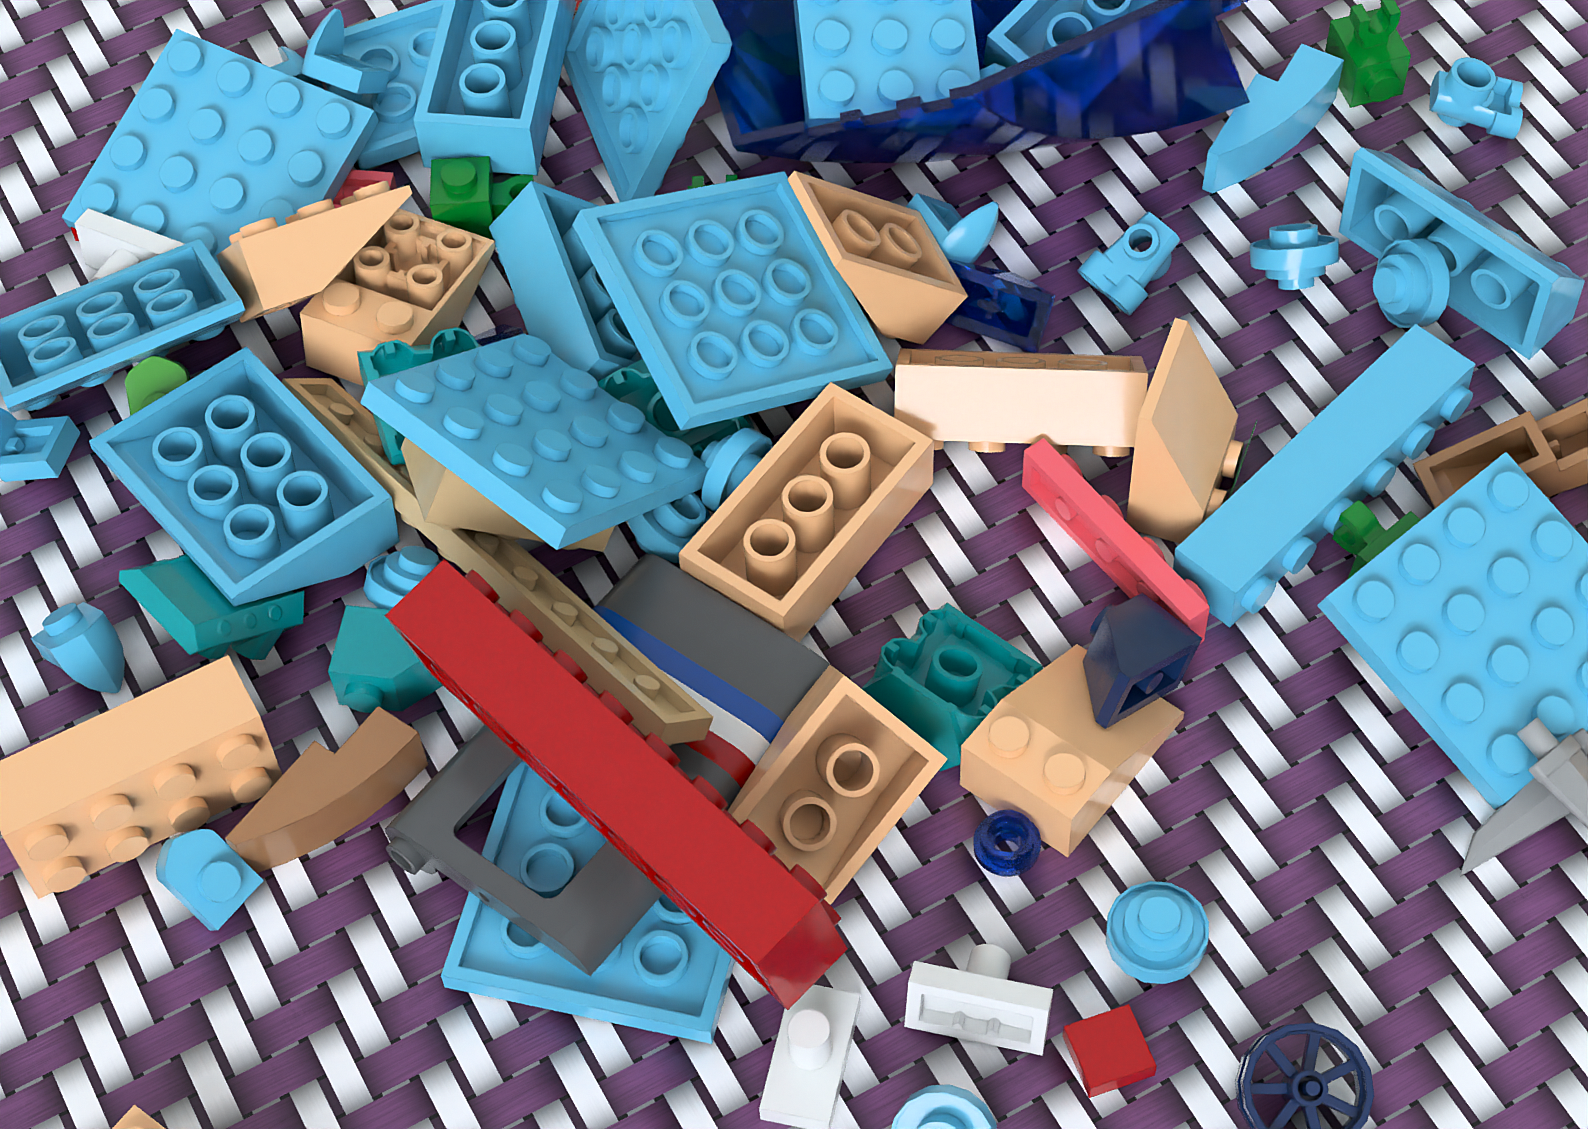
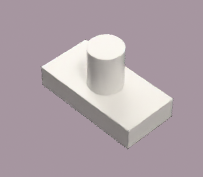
(115, 244)
(979, 1002)
(810, 1059)

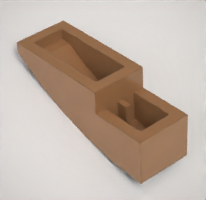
(1547, 450)
(329, 792)

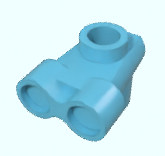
(1477, 97)
(1125, 273)

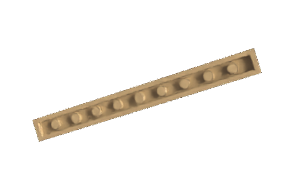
(519, 581)

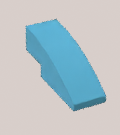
(1274, 118)

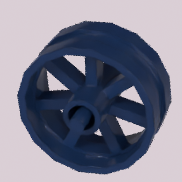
(1304, 1087)

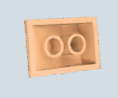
(883, 257)
(1182, 442)
(1053, 759)
(835, 781)

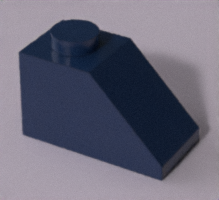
(1135, 657)

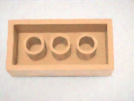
(812, 511)
(134, 777)

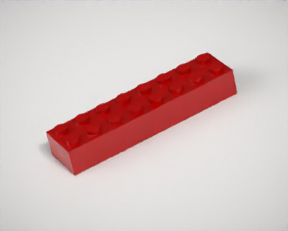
(623, 782)

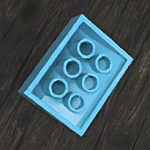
(113, 324)
(250, 482)

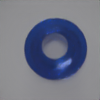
(1007, 826)

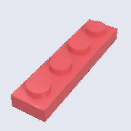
(1107, 538)

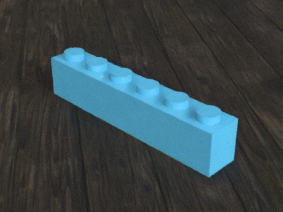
(1322, 471)

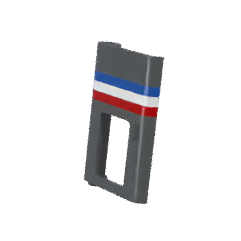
(711, 649)

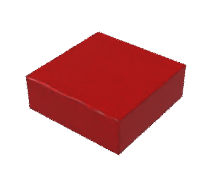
(1109, 1051)

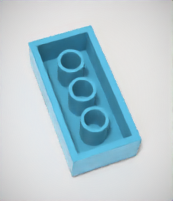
(493, 81)

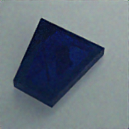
(1001, 306)

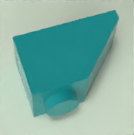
(376, 665)

